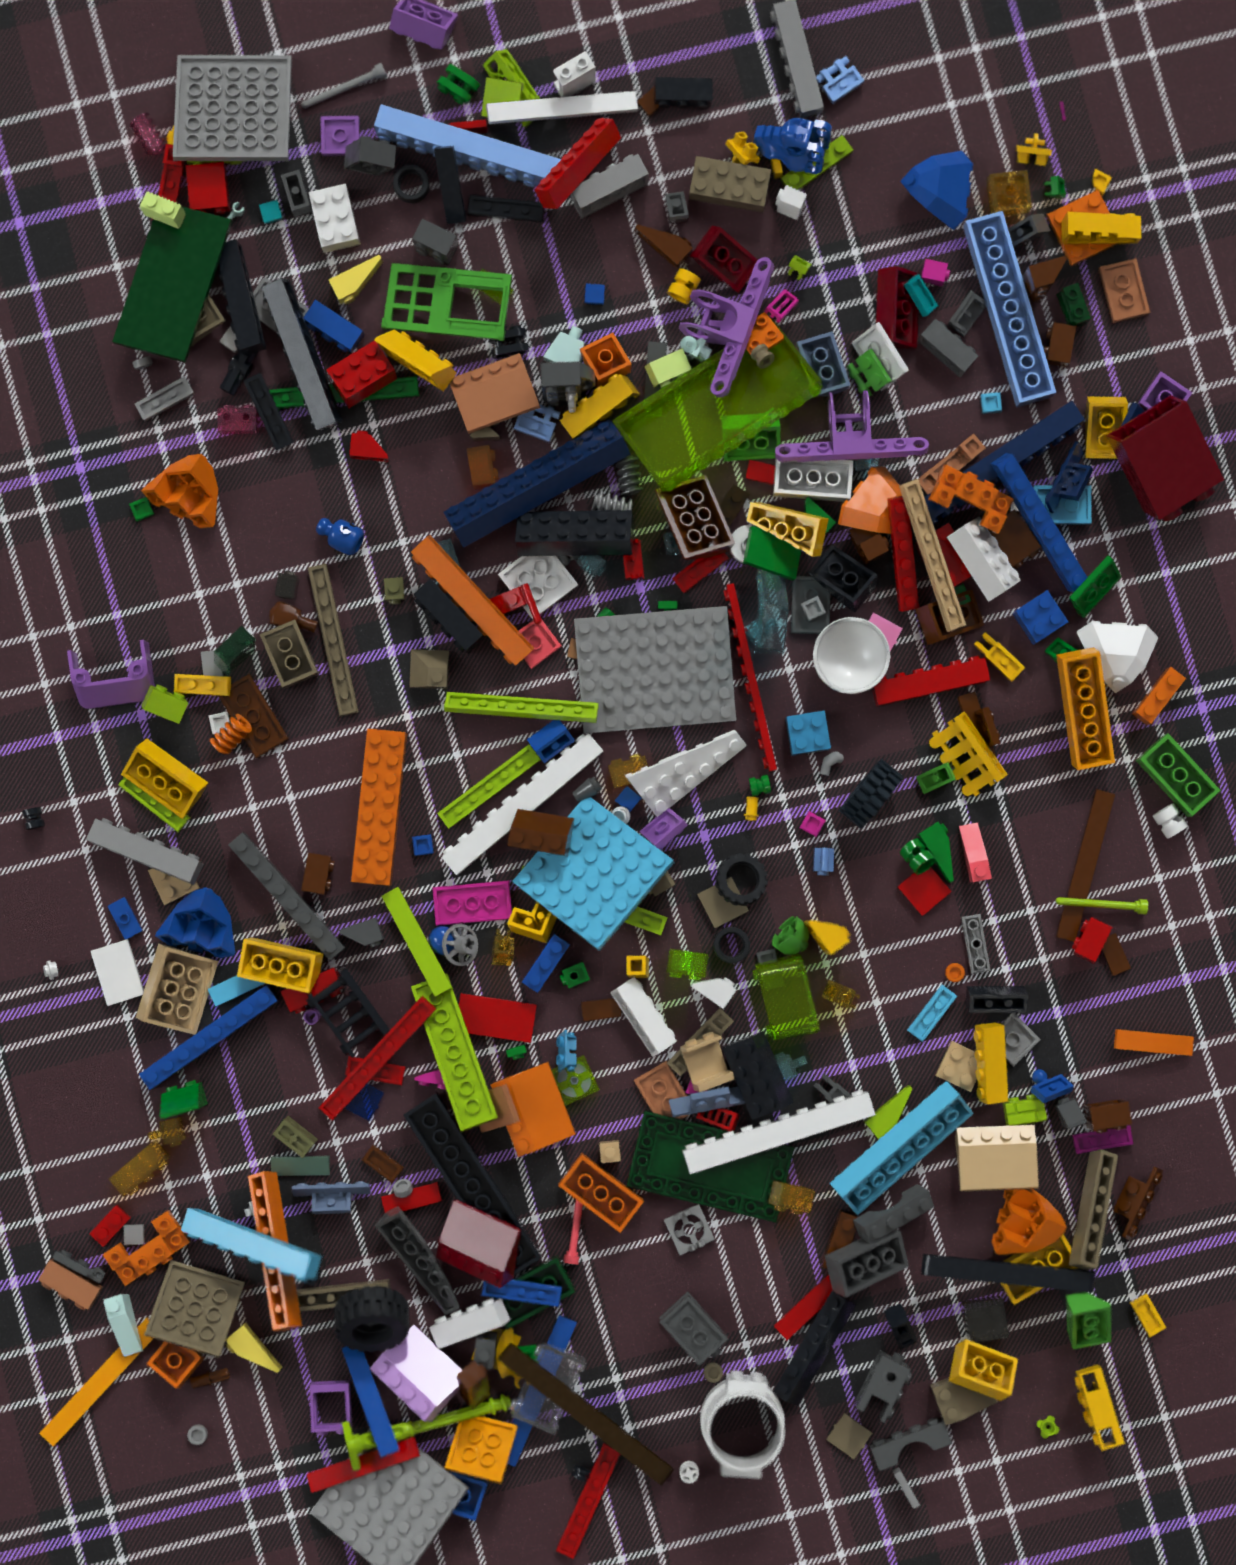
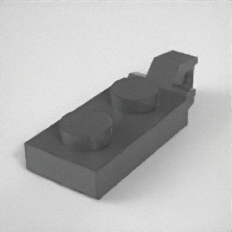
(79, 1266)

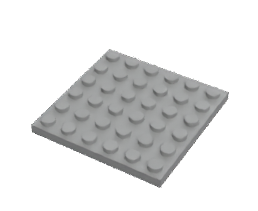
(232, 108)
(392, 1511)

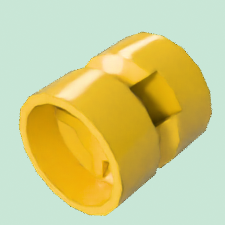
(682, 288)

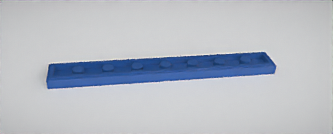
(559, 1337)

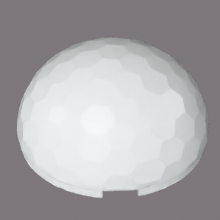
(851, 655)

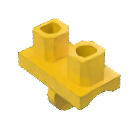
(742, 151)
(1041, 153)

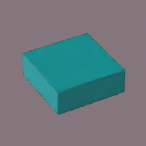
(270, 212)

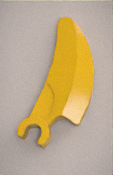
(504, 1340)

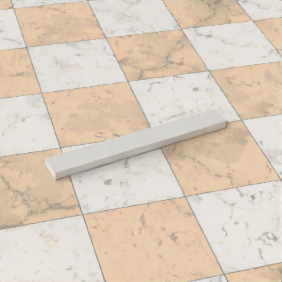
(561, 107)

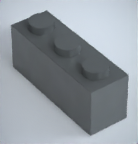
(948, 347)

